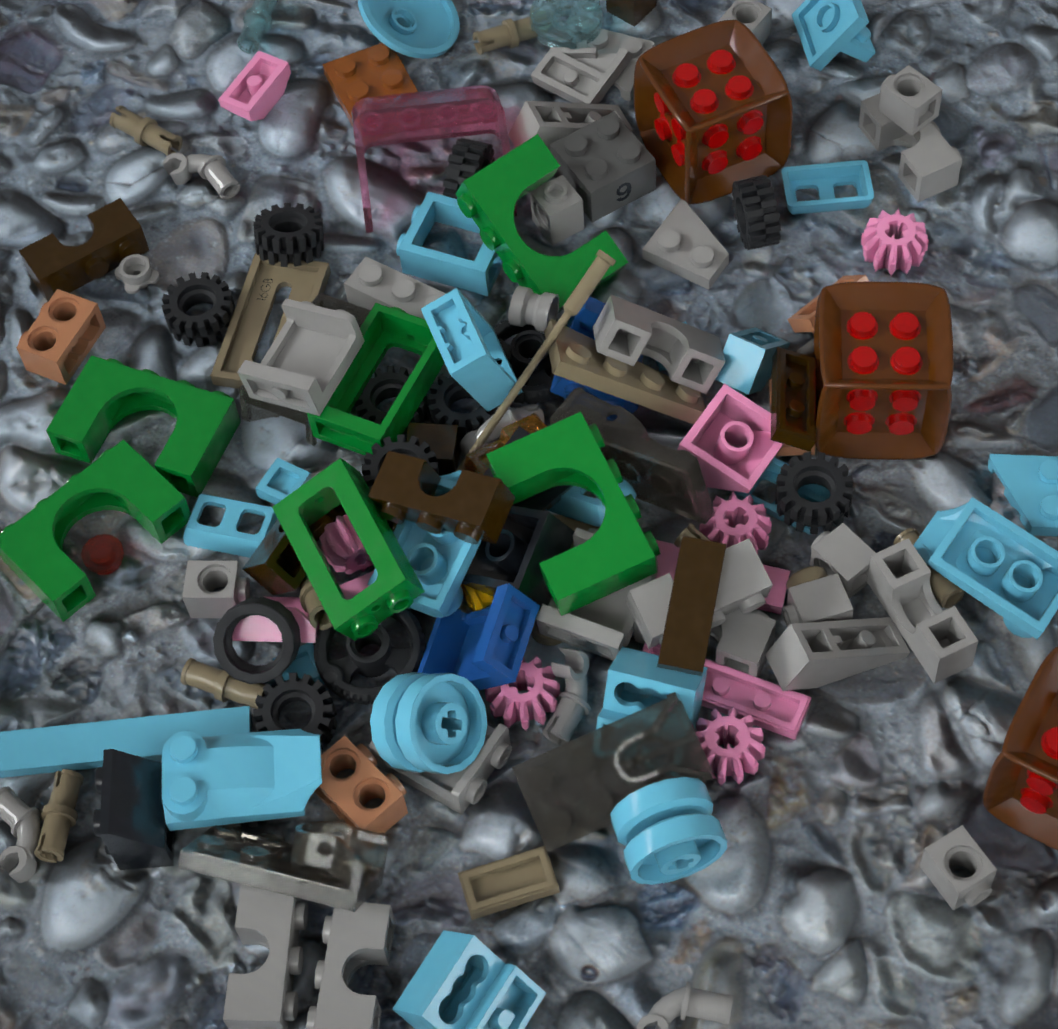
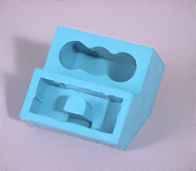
(638, 683)
(467, 988)

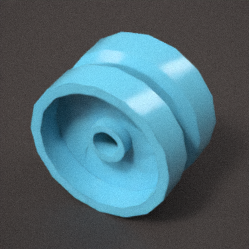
(428, 722)
(668, 830)

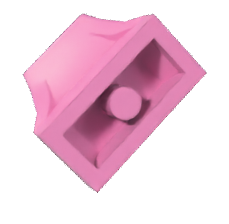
(257, 87)
(262, 629)

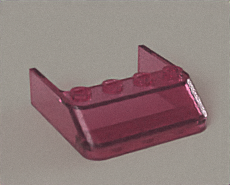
(423, 118)

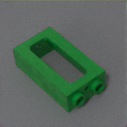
(381, 330)
(396, 579)

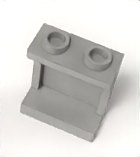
(304, 358)
(596, 627)
(462, 787)

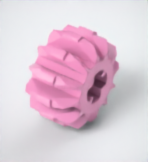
(894, 242)
(737, 521)
(343, 547)
(527, 706)
(731, 731)

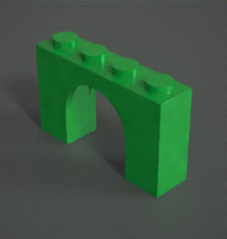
(491, 201)
(111, 391)
(572, 456)
(116, 482)

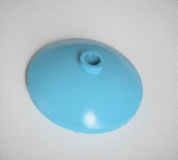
(412, 26)

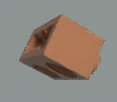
(61, 336)
(349, 795)

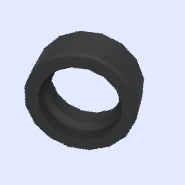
(233, 663)

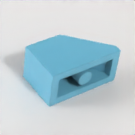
(749, 359)

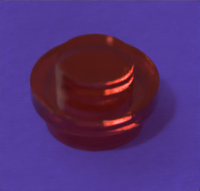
(102, 554)

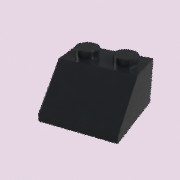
(523, 543)

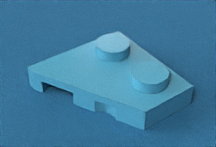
(1030, 489)

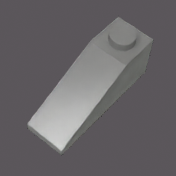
(557, 120)
(833, 650)

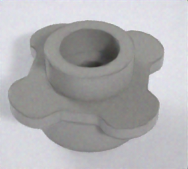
(136, 273)

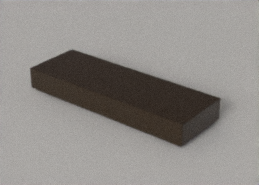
(793, 399)
(691, 605)

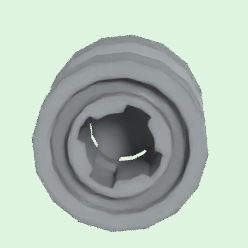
(532, 308)

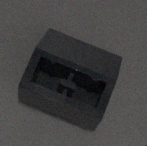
(132, 812)

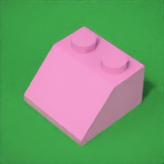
(732, 442)

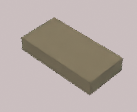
(508, 882)

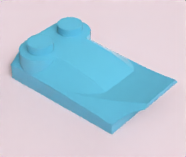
(437, 561)
(994, 564)
(238, 777)

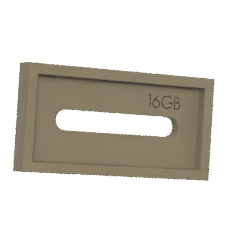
(255, 308)

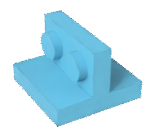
(833, 28)

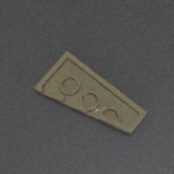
(576, 359)

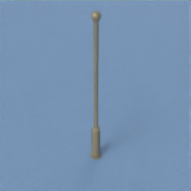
(571, 308)

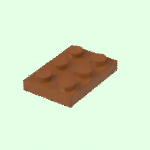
(367, 74)

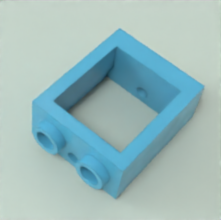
(443, 268)
(470, 349)

